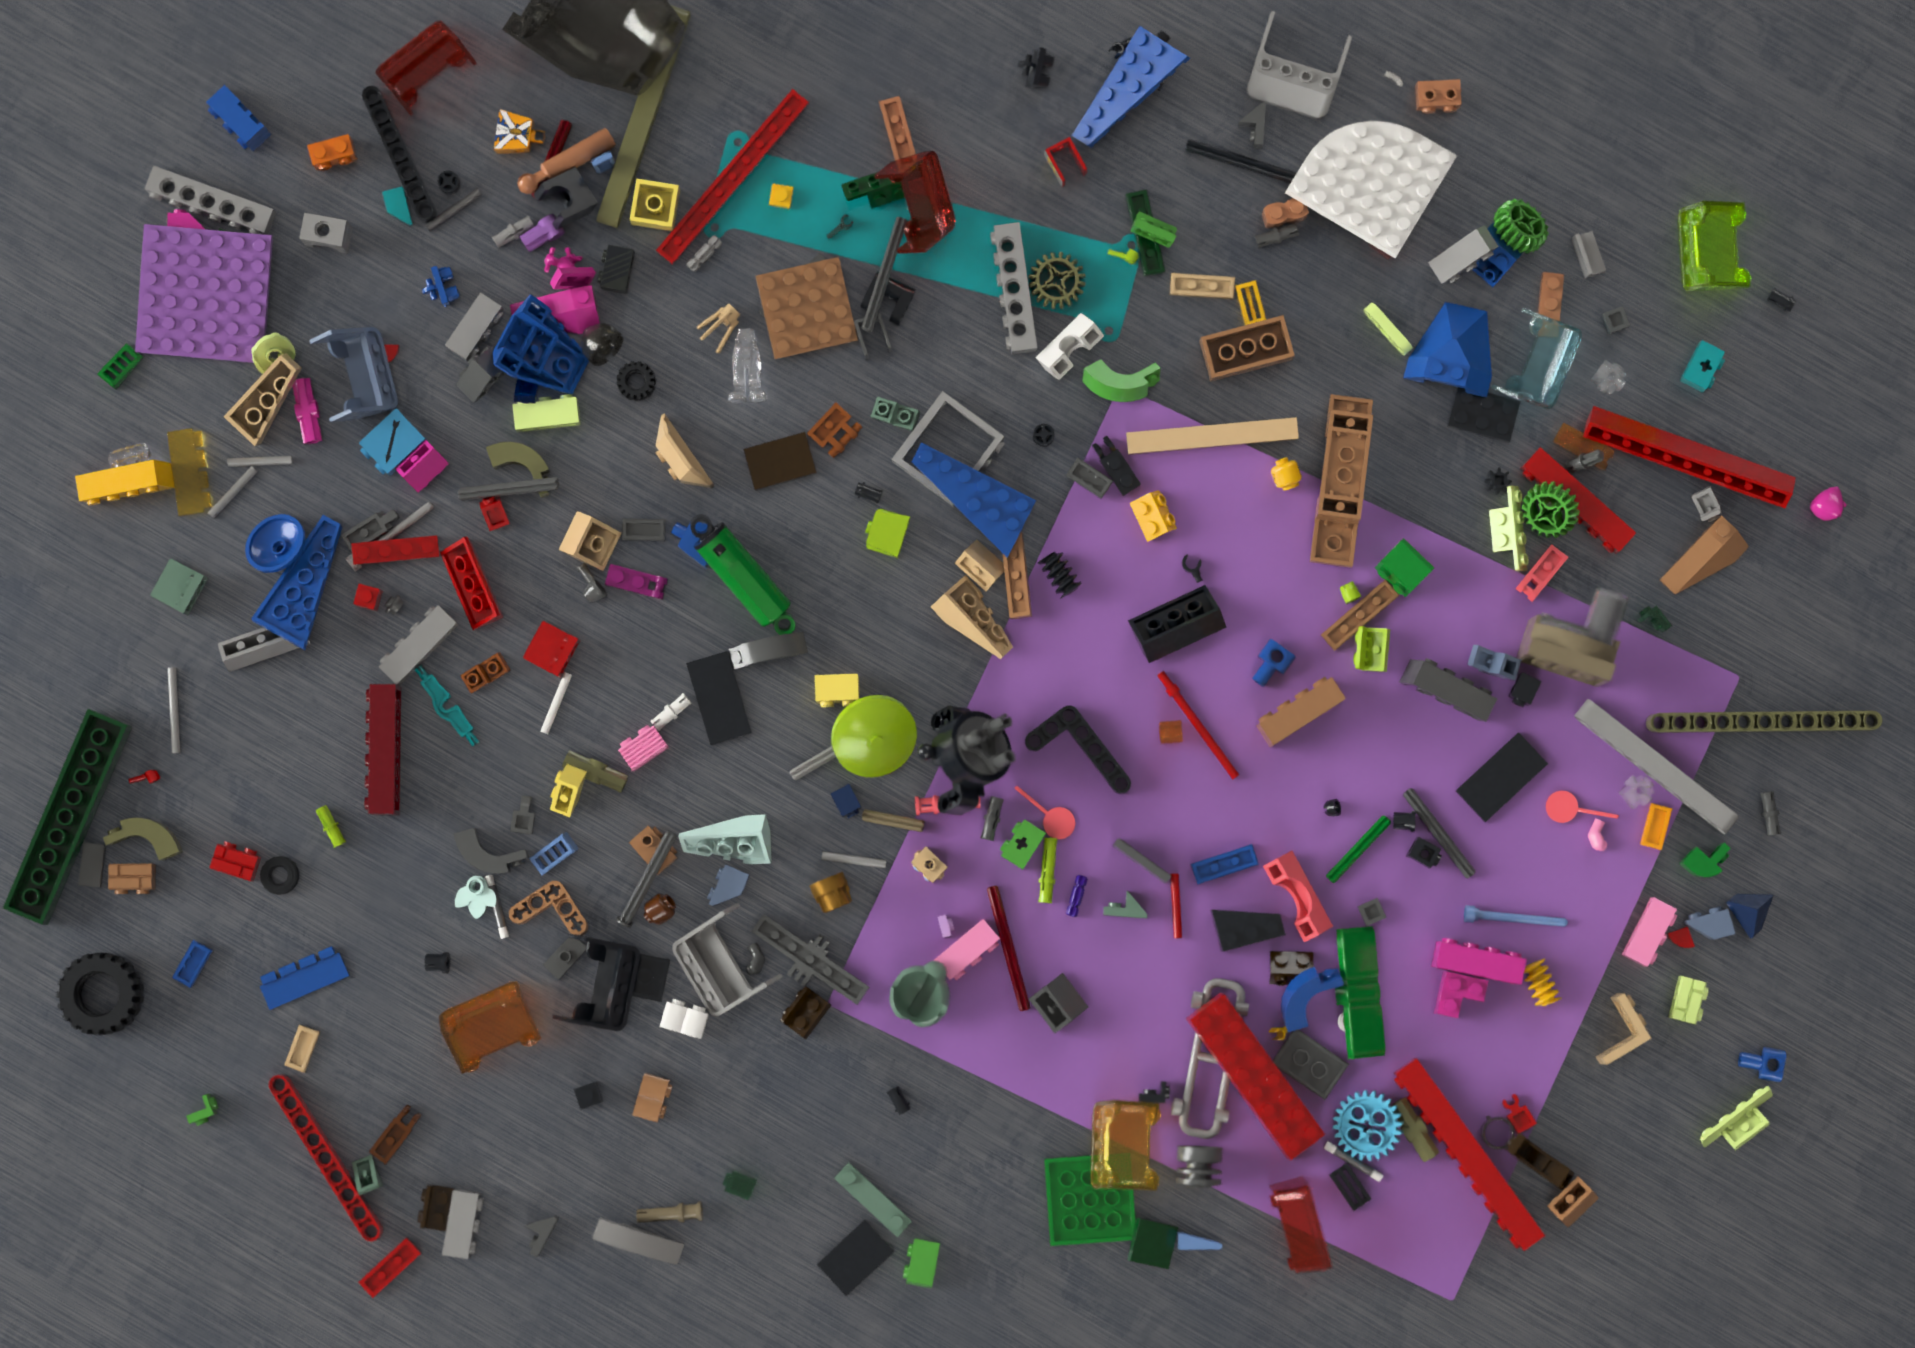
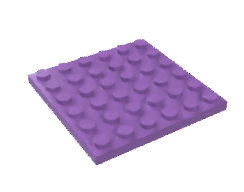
(203, 292)

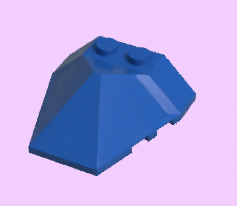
(539, 349)
(1454, 350)

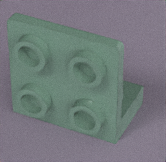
(179, 586)

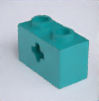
(1693, 373)

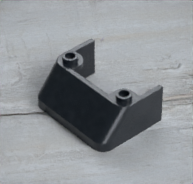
(612, 985)

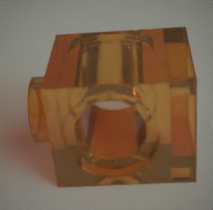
(1170, 732)

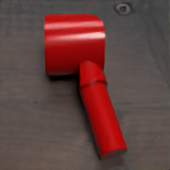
(151, 775)

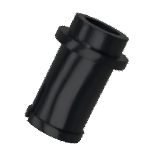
(1782, 300)
(868, 492)
(898, 1100)

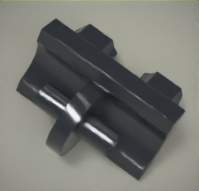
(1033, 67)

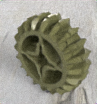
(1048, 285)

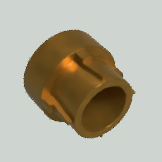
(831, 892)

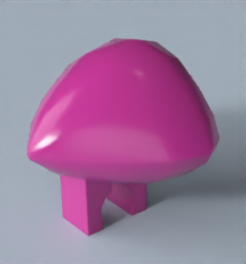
(1828, 504)

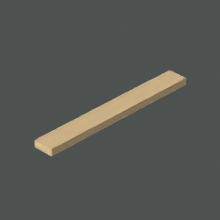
(1212, 435)

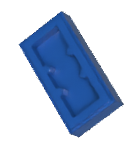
(192, 964)

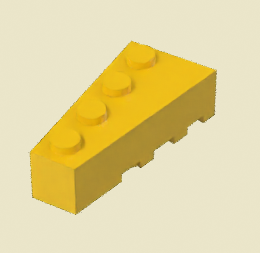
(124, 481)

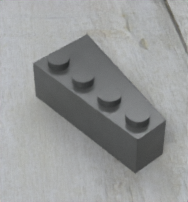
(1449, 689)

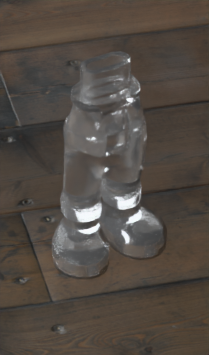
(746, 356)

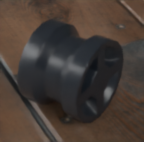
(445, 179)
(1046, 435)

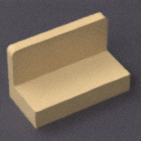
(980, 565)

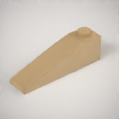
(966, 612)

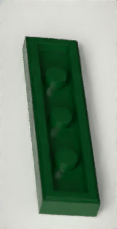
(1148, 250)

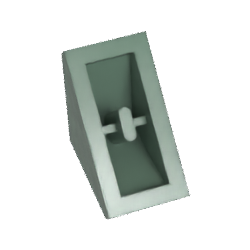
(366, 1175)

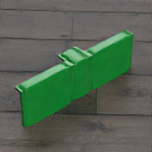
(1360, 992)

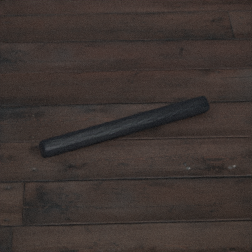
(1240, 161)

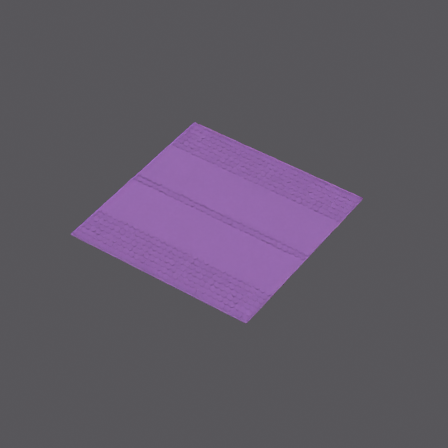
(1187, 809)

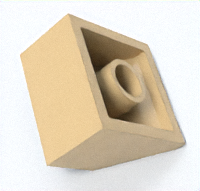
(590, 541)

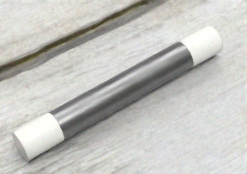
(497, 909)
(1353, 1161)

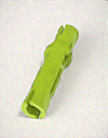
(1047, 874)

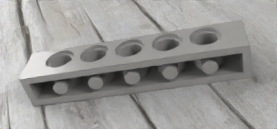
(161, 178)
(1012, 234)

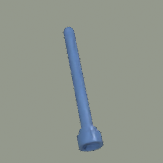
(1473, 914)

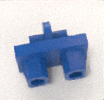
(440, 276)

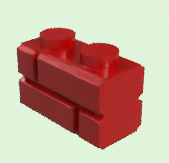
(235, 862)

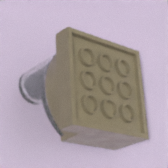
(1576, 650)

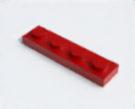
(395, 550)

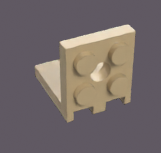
(1634, 1022)

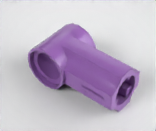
(541, 233)

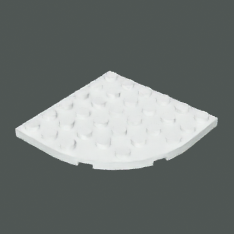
(1372, 180)

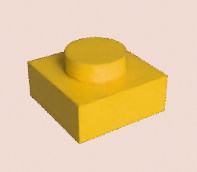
(781, 196)

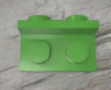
(1154, 229)

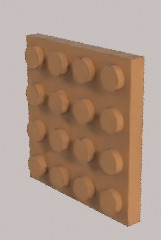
(806, 308)

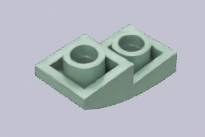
(895, 414)

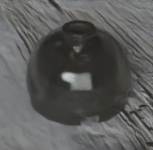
(600, 342)

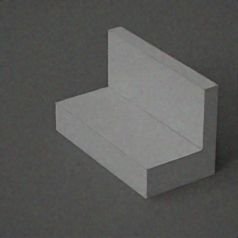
(1588, 254)

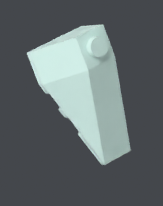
(737, 838)

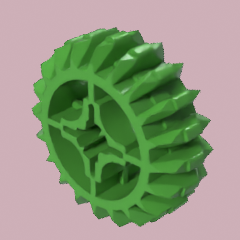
(1520, 226)
(1549, 498)

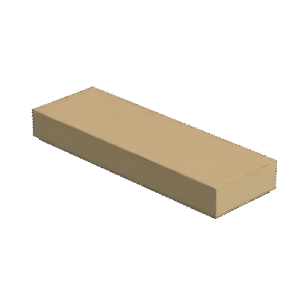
(1202, 286)

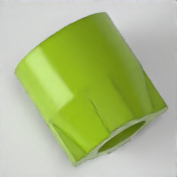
(1350, 592)

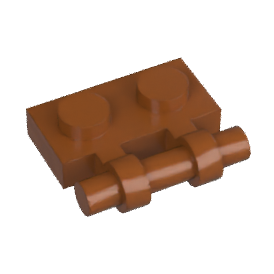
(829, 425)

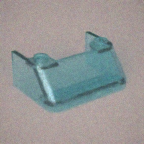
(1546, 363)

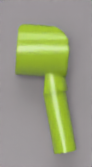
(1131, 256)

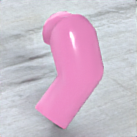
(1595, 835)

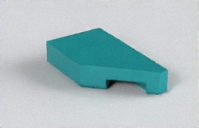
(397, 204)

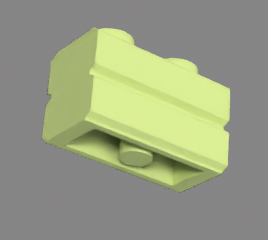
(1688, 1000)

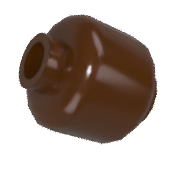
(659, 909)

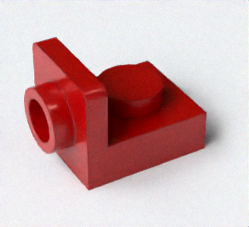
(494, 513)

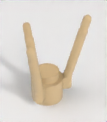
(725, 315)

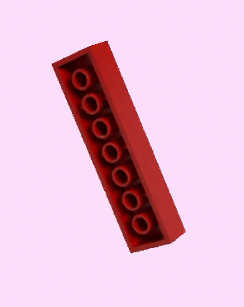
(1255, 1076)

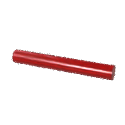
(1176, 907)

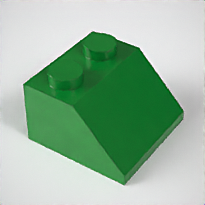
(1404, 567)

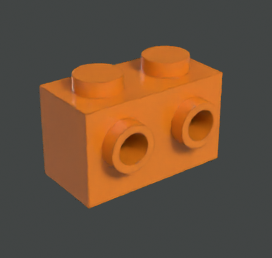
(332, 152)

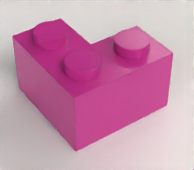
(1454, 988)

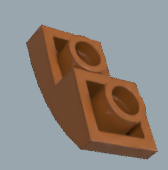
(485, 672)

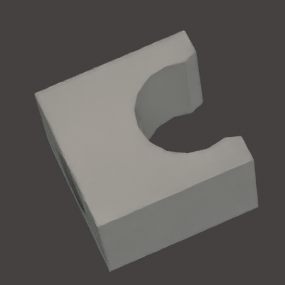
(337, 238)

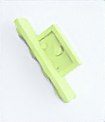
(1508, 529)
(1742, 1123)

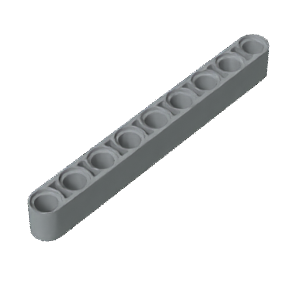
(1656, 766)

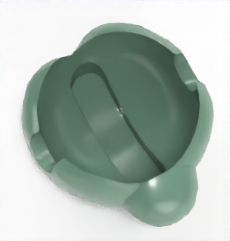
(921, 994)

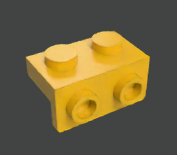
(1153, 515)

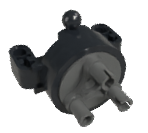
(971, 753)

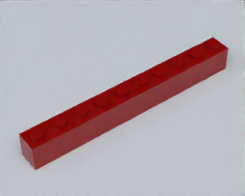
(1689, 457)
(1469, 1154)

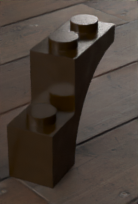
(1540, 1161)

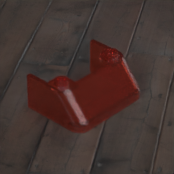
(421, 61)
(926, 200)
(1300, 1226)

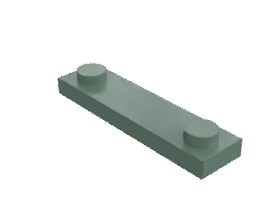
(873, 1199)

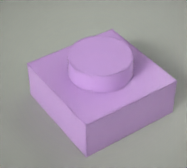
(946, 925)

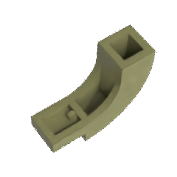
(510, 453)
(160, 836)

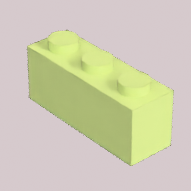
(547, 413)

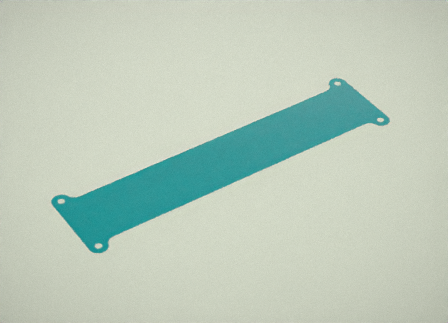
(959, 259)

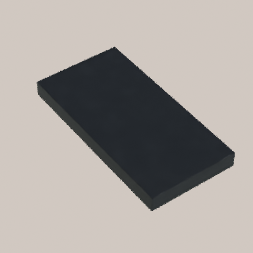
(719, 698)
(1501, 777)

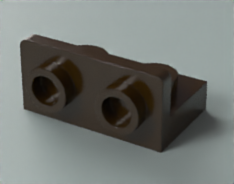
(805, 1012)
(436, 1207)

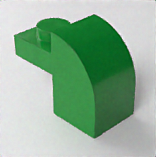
(1705, 866)

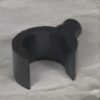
(1195, 572)

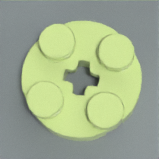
(268, 344)

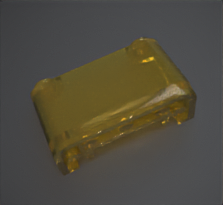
(1123, 1145)

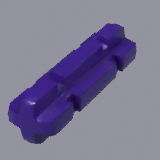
(1076, 896)

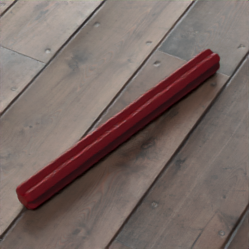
(1008, 948)

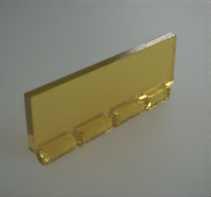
(186, 475)

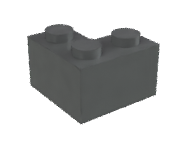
(479, 375)

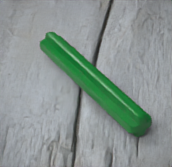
(1358, 849)

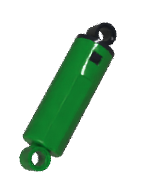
(742, 574)

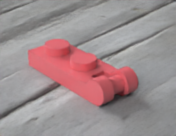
(1542, 572)

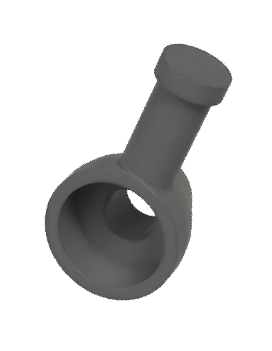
(594, 590)

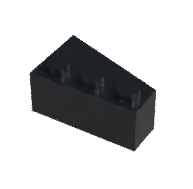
(1245, 928)

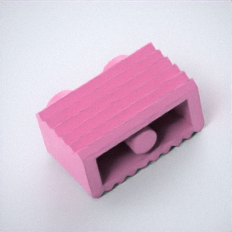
(643, 747)

